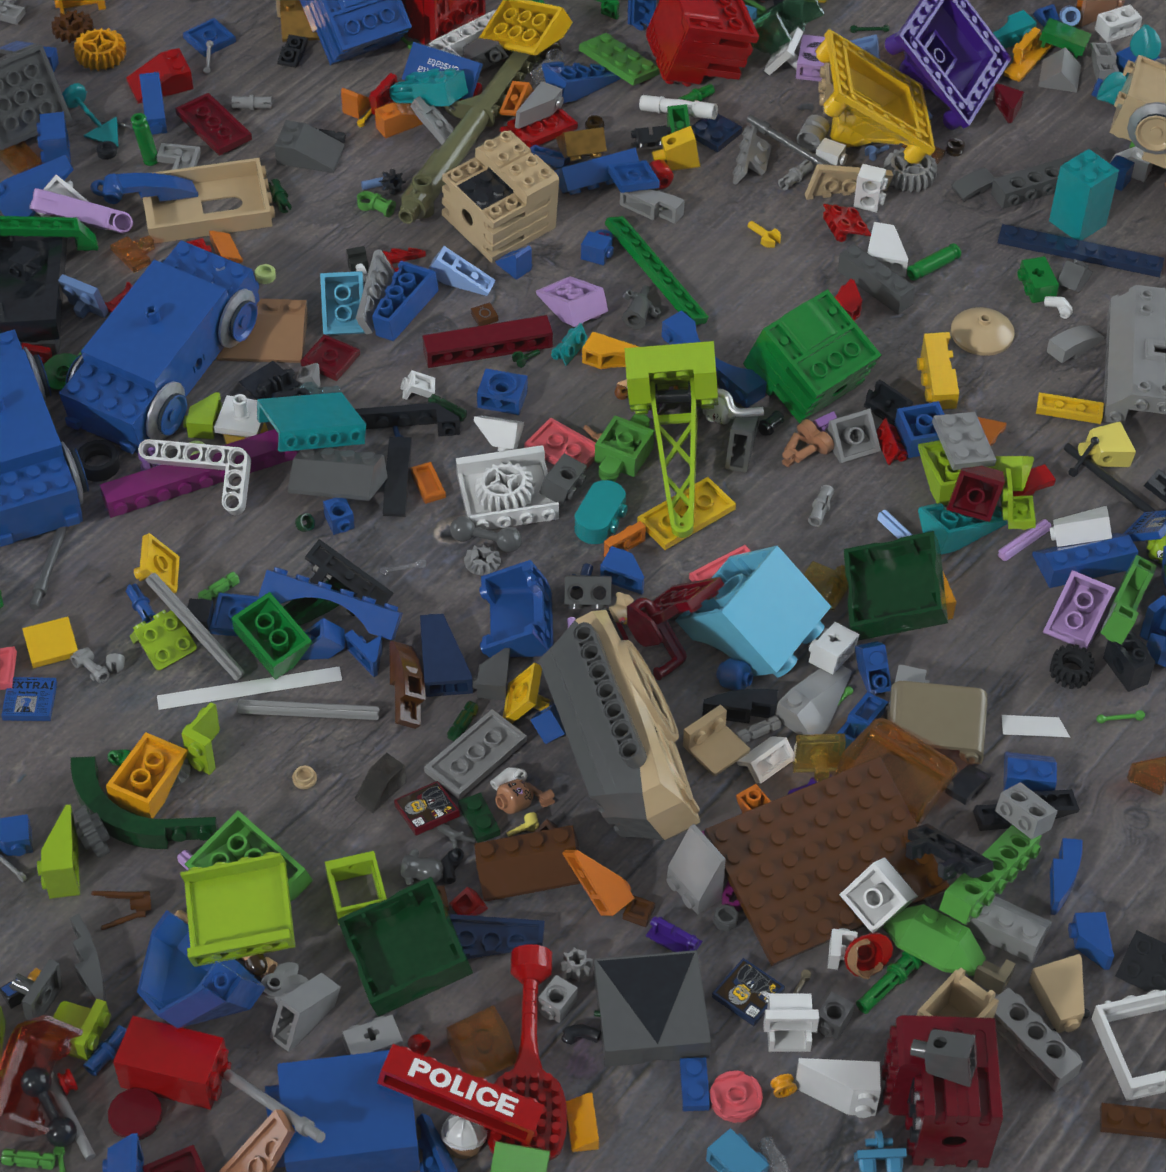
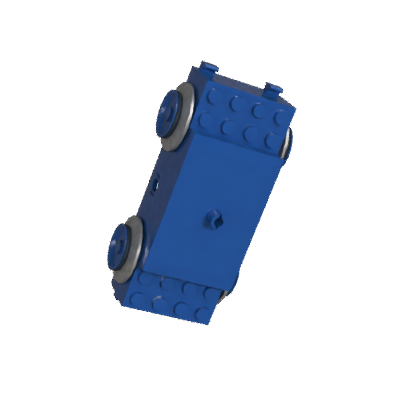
(146, 352)
(38, 473)

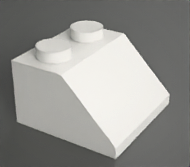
(878, 895)

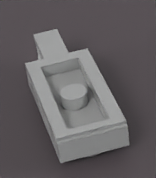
(432, 119)

